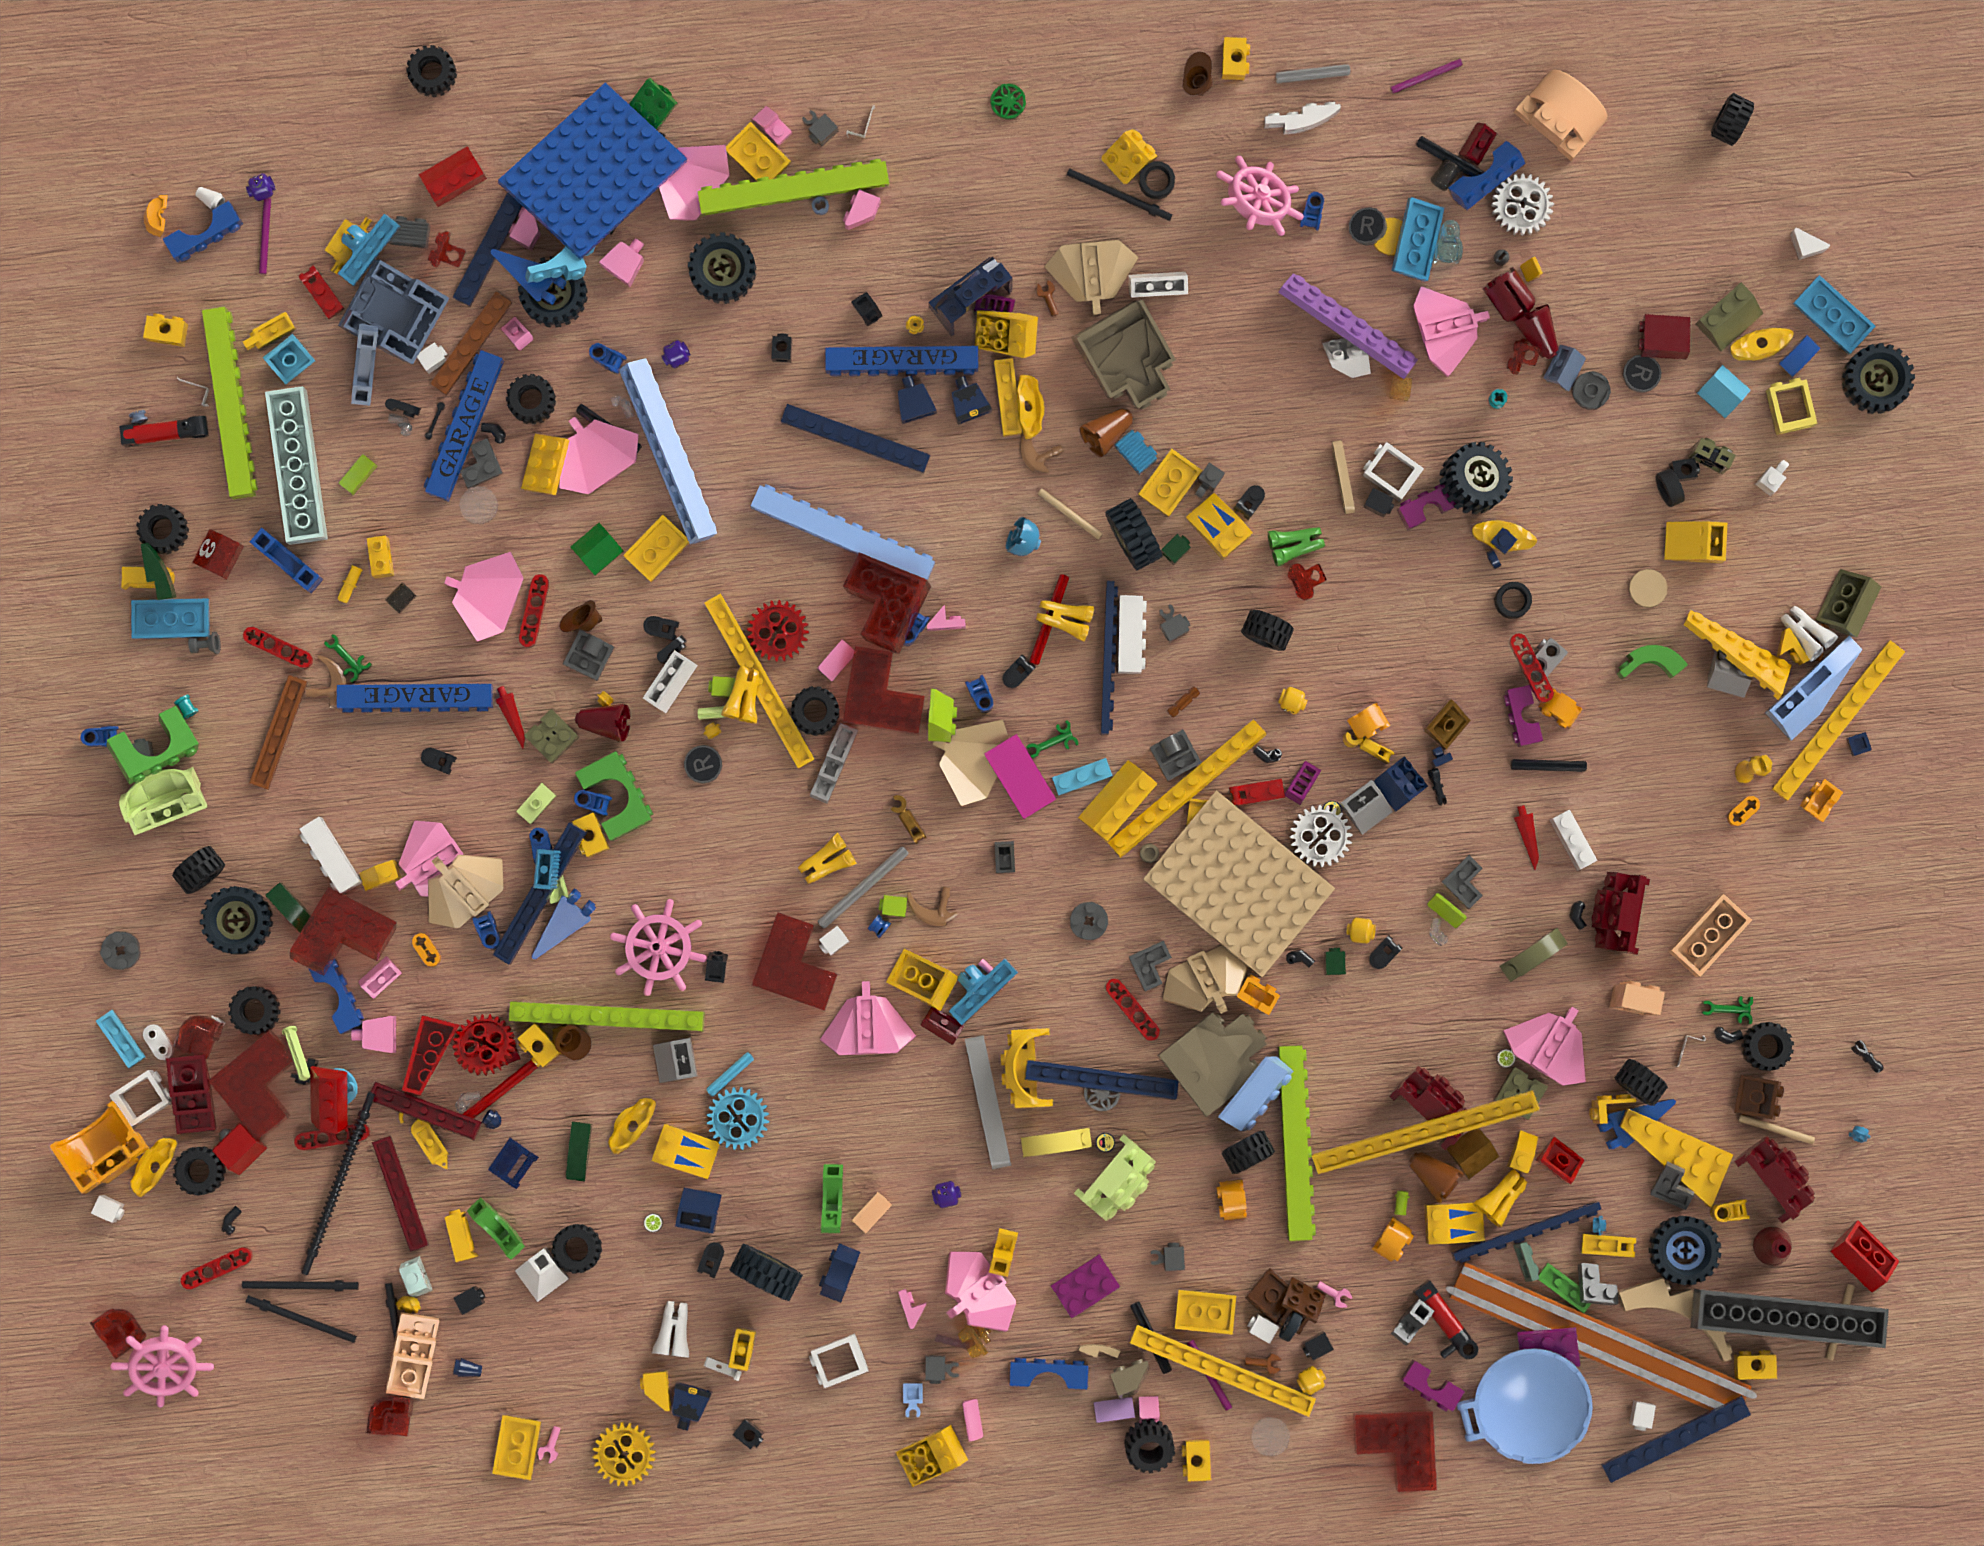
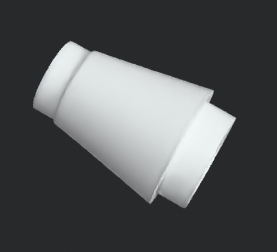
(210, 198)

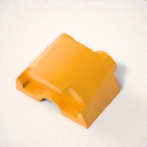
(152, 218)
(1562, 708)
(1368, 721)
(1821, 800)
(1257, 995)
(1233, 1200)
(1393, 1240)

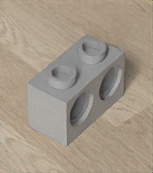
(1549, 663)

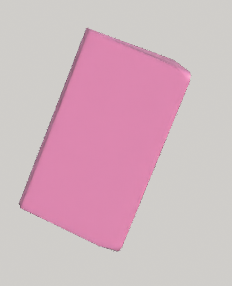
(836, 660)
(379, 977)
(972, 1419)

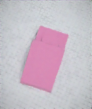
(772, 125)
(517, 333)
(940, 623)
(912, 1313)
(1148, 1408)

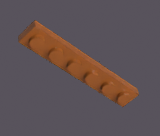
(471, 343)
(278, 732)

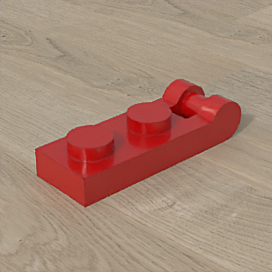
(321, 293)
(1258, 792)

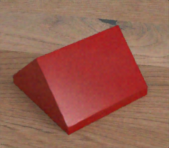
(238, 1149)
(1561, 1160)

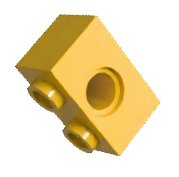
(1231, 69)
(175, 336)
(380, 557)
(599, 842)
(533, 1035)
(742, 1349)
(1766, 1370)
(1197, 1472)

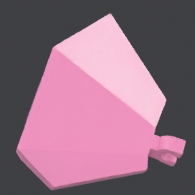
(703, 168)
(1446, 327)
(596, 455)
(487, 594)
(423, 845)
(867, 1027)
(1550, 1046)
(978, 1292)

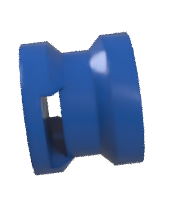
(877, 925)

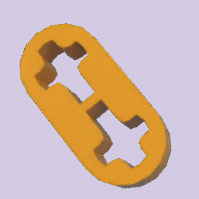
(1740, 808)
(423, 952)

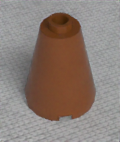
(1106, 430)
(1435, 1175)

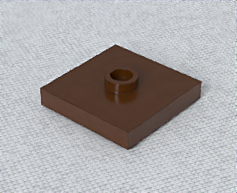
(1269, 1295)

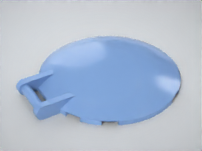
(1530, 1406)

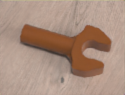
(1048, 297)
(1264, 1362)

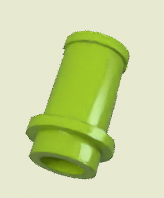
(1401, 1202)

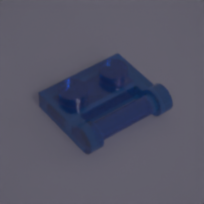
(507, 1160)

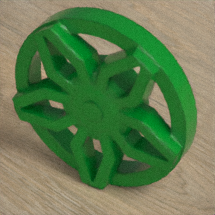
(1008, 101)

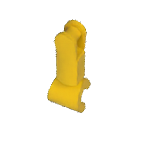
(1368, 746)

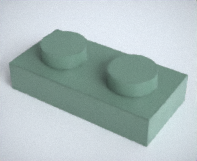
(1528, 1267)

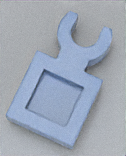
(913, 1394)

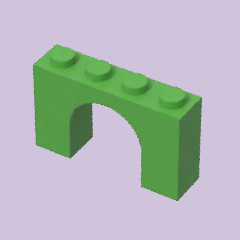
(137, 766)
(613, 768)

